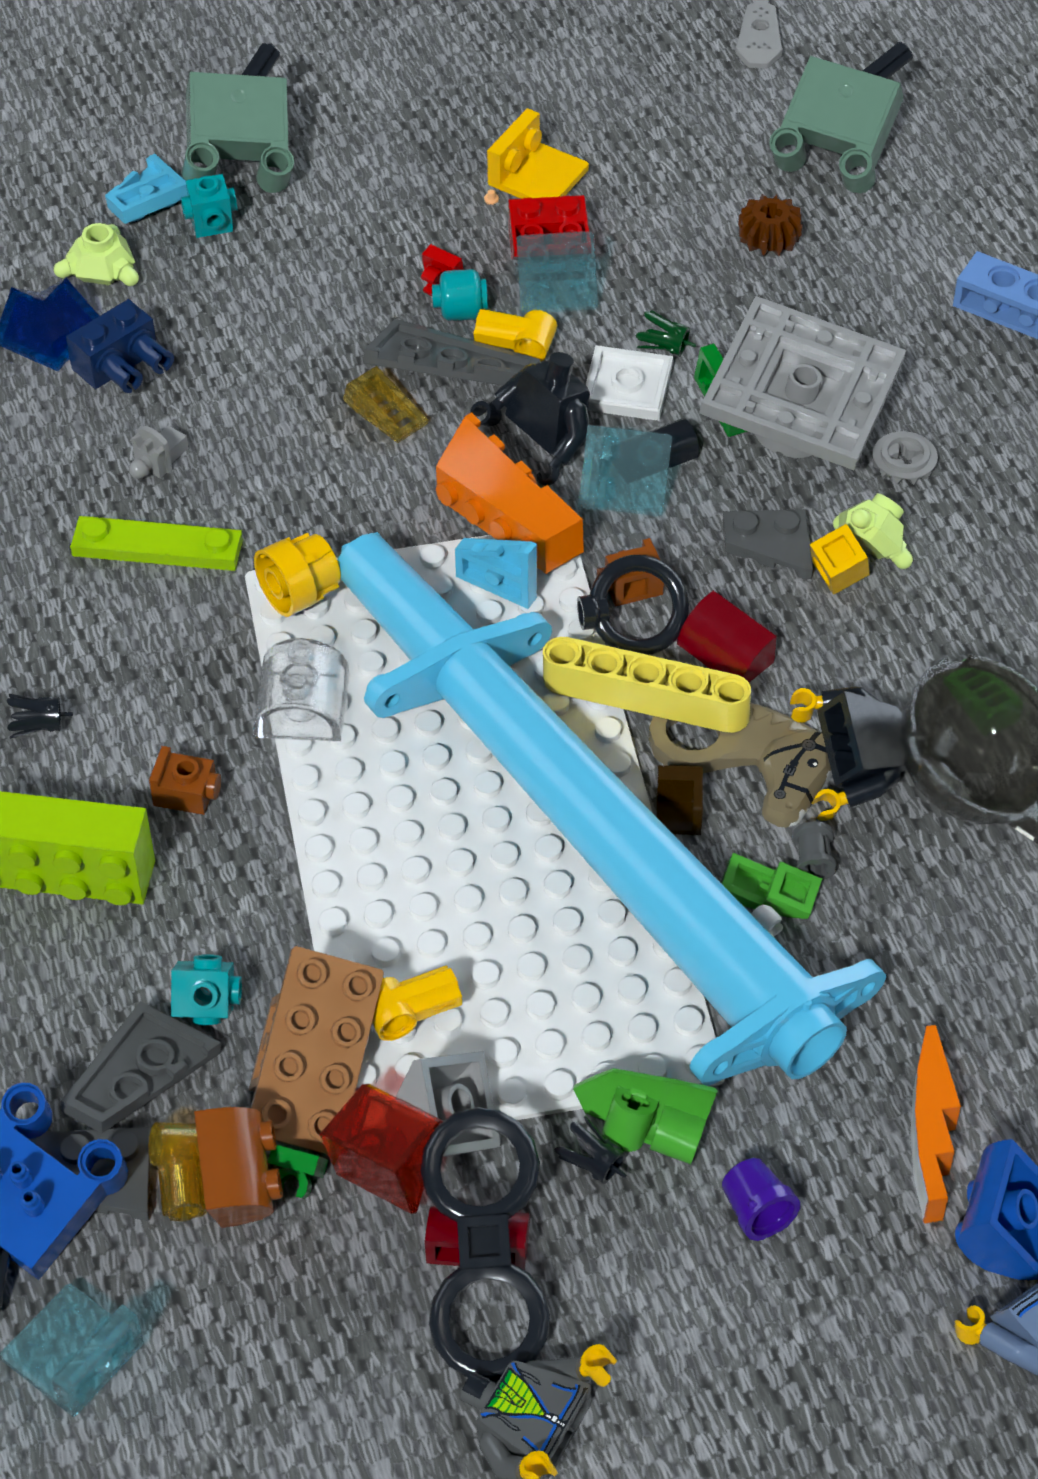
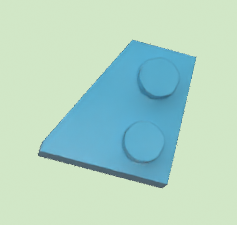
(146, 192)
(500, 567)

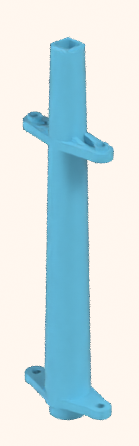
(751, 980)

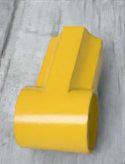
(525, 335)
(413, 1000)

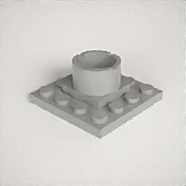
(803, 384)

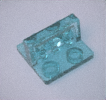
(557, 271)

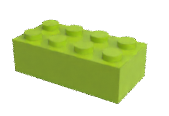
(75, 848)

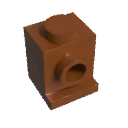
(634, 585)
(183, 782)

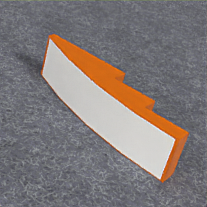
(933, 1116)

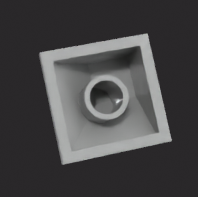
(451, 1086)

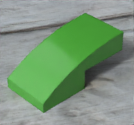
(785, 889)

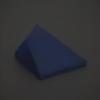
(39, 322)

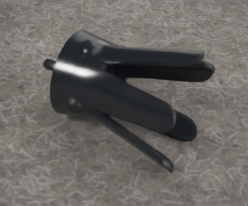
(42, 714)
(605, 1154)

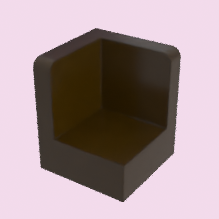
(680, 798)

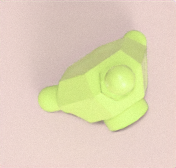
(99, 257)
(878, 529)

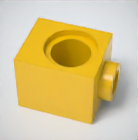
(839, 559)

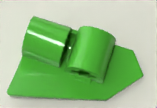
(648, 1111)

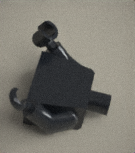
(547, 406)

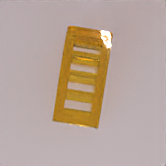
(358, 398)

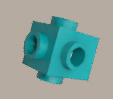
(207, 198)
(193, 1000)

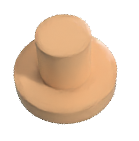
(491, 197)

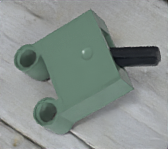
(843, 113)
(239, 121)

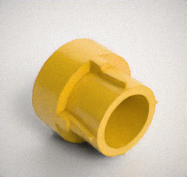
(297, 572)

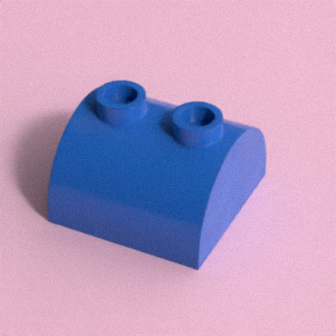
(1002, 1213)

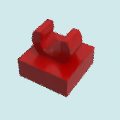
(435, 263)

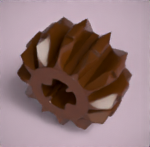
(770, 224)

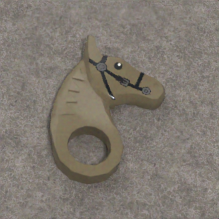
(784, 751)

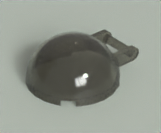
(975, 742)

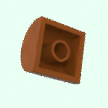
(235, 1164)

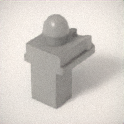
(156, 451)

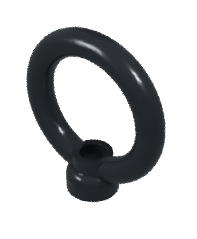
(594, 608)

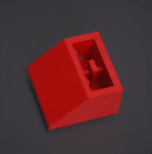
(545, 216)

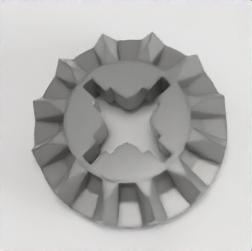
(913, 447)

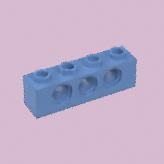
(999, 293)

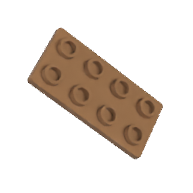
(313, 1044)

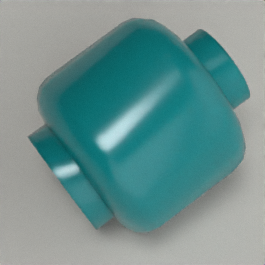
(460, 294)

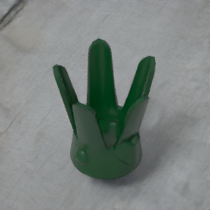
(673, 340)

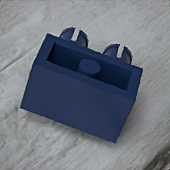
(114, 344)

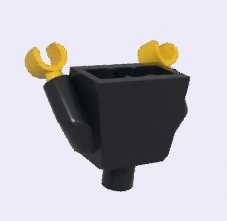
(859, 743)

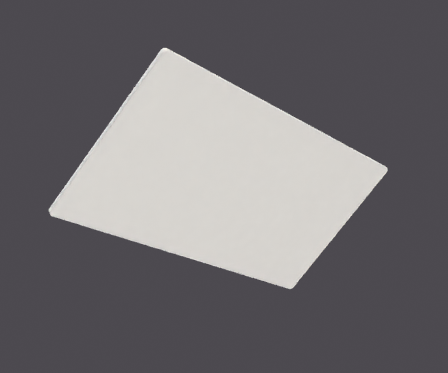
(438, 858)

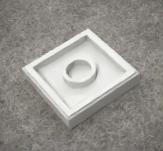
(628, 382)

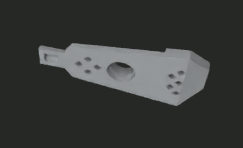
(763, 46)

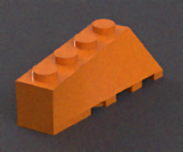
(505, 497)

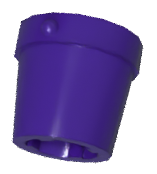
(759, 1199)

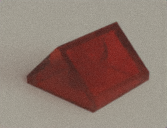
(380, 1145)

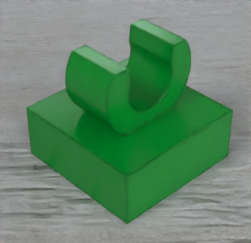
(299, 1165)

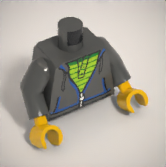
(534, 1411)

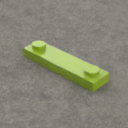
(156, 543)

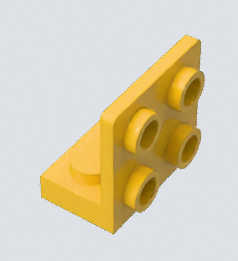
(530, 168)

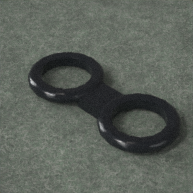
(484, 1241)

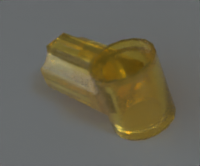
(176, 1154)

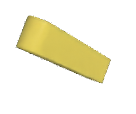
(646, 684)

